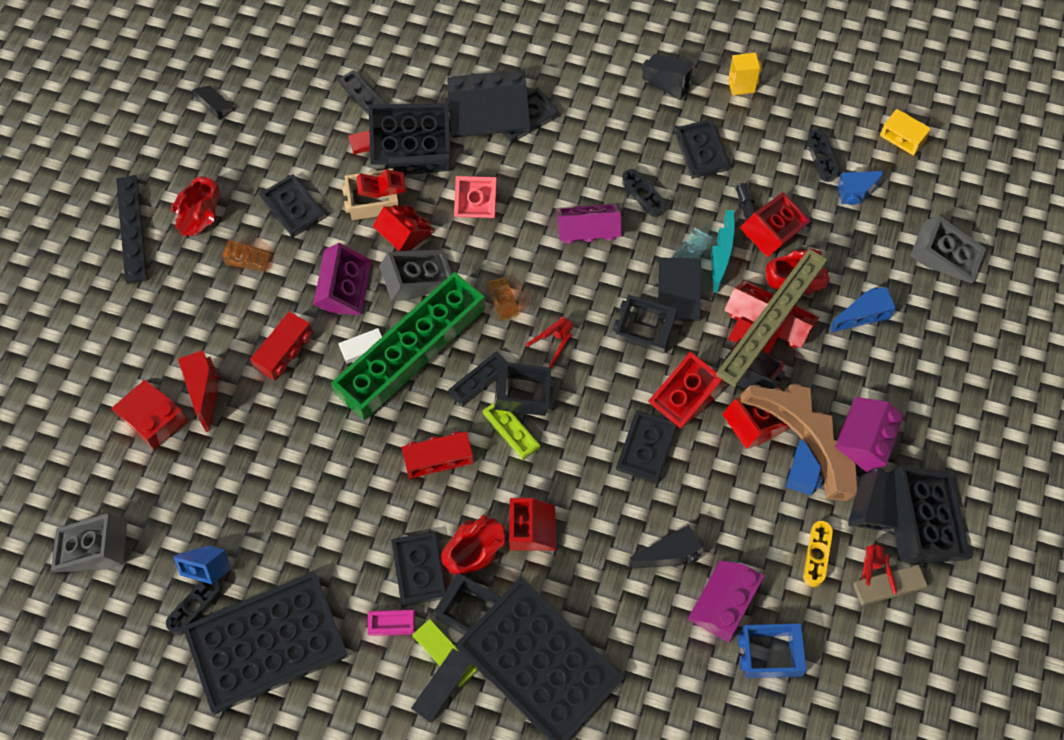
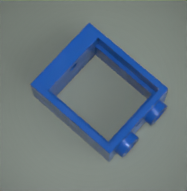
(797, 654)

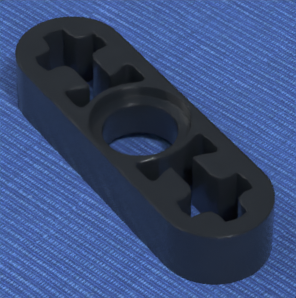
(823, 147)
(642, 184)
(194, 616)

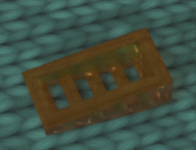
(239, 248)
(507, 309)

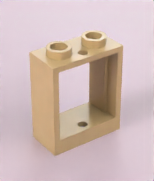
(366, 210)

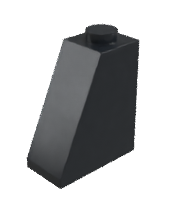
(669, 74)
(875, 502)

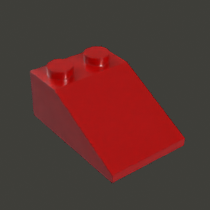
(775, 224)
(202, 386)
(687, 391)
(150, 414)
(753, 424)

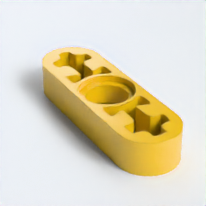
(821, 570)

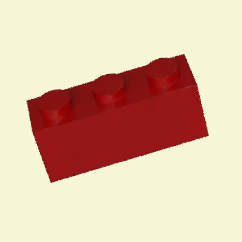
(282, 346)
(437, 454)

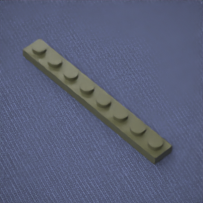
(771, 318)

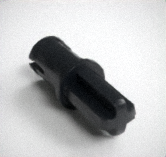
(746, 201)

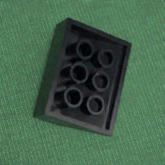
(488, 103)
(407, 131)
(928, 517)

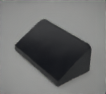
(213, 101)

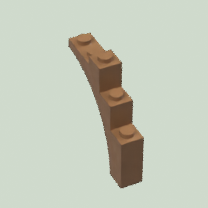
(816, 429)

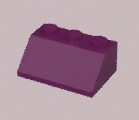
(588, 223)
(342, 280)
(869, 432)
(726, 599)

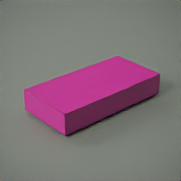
(391, 622)

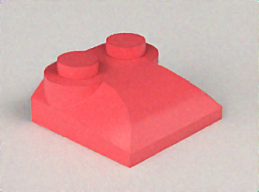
(475, 197)

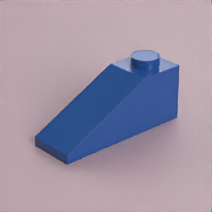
(869, 308)

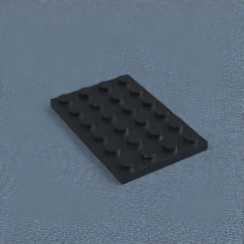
(264, 642)
(539, 662)

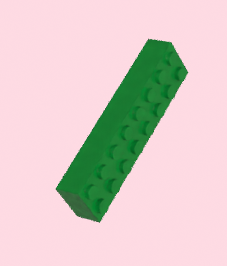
(408, 346)

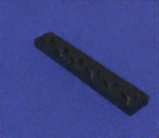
(131, 229)

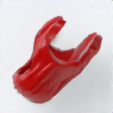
(196, 206)
(781, 267)
(473, 545)

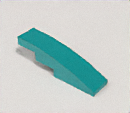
(721, 254)

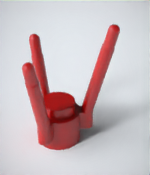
(558, 329)
(874, 560)

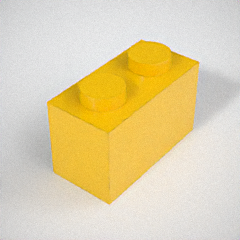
(744, 73)
(905, 132)

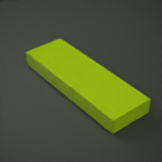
(512, 431)
(438, 646)

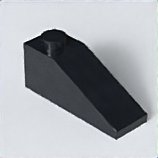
(672, 550)

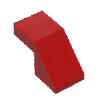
(386, 184)

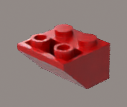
(402, 227)
(531, 525)

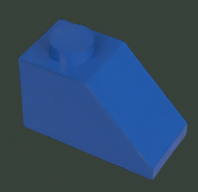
(857, 186)
(804, 471)
(203, 564)

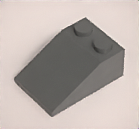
(948, 250)
(414, 273)
(90, 545)

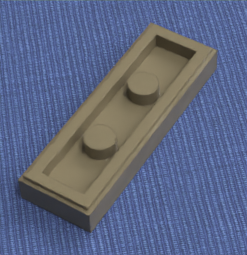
(906, 581)

